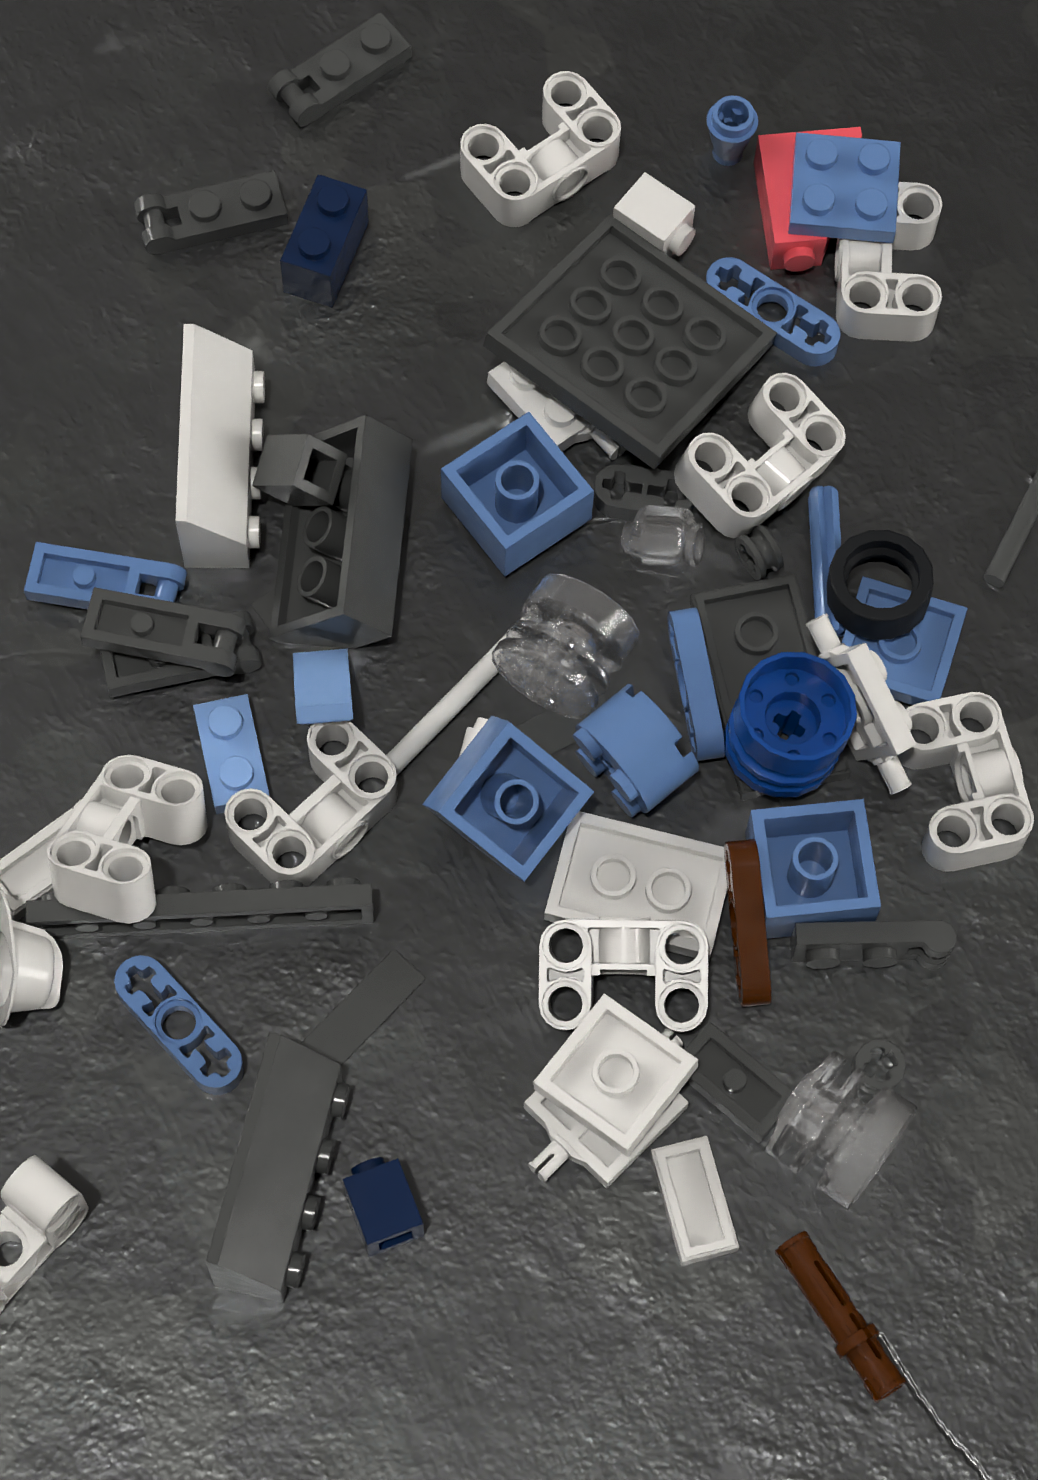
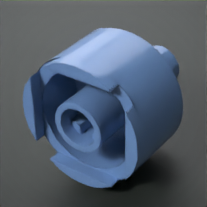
(635, 750)

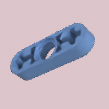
(767, 290)
(696, 684)
(218, 1045)

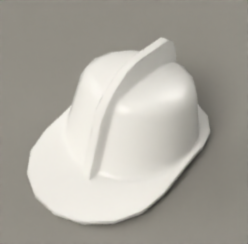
(28, 966)

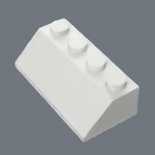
(217, 451)

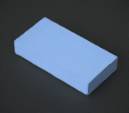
(322, 686)

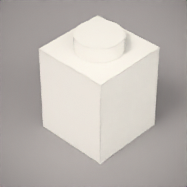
(657, 215)

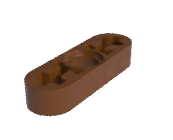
(747, 922)

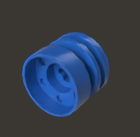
(793, 697)

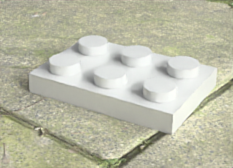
(638, 872)

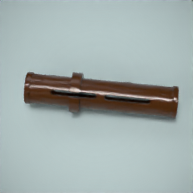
(847, 1327)

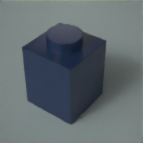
(382, 1205)

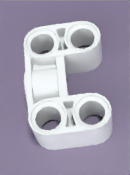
(553, 167)
(866, 275)
(778, 474)
(985, 776)
(328, 820)
(93, 852)
(622, 947)
(38, 1214)

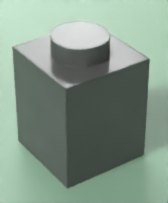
(300, 470)

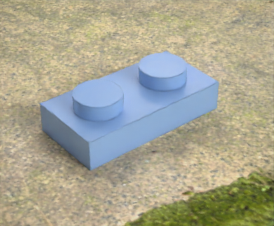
(230, 748)

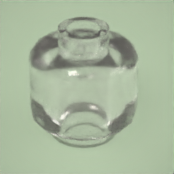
(663, 541)

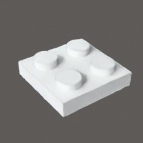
(615, 1074)

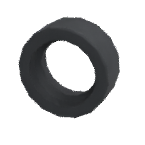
(887, 548)

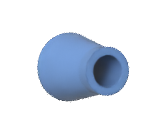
(731, 127)

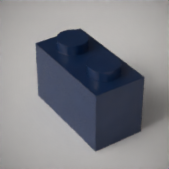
(324, 240)

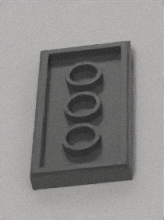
(747, 626)

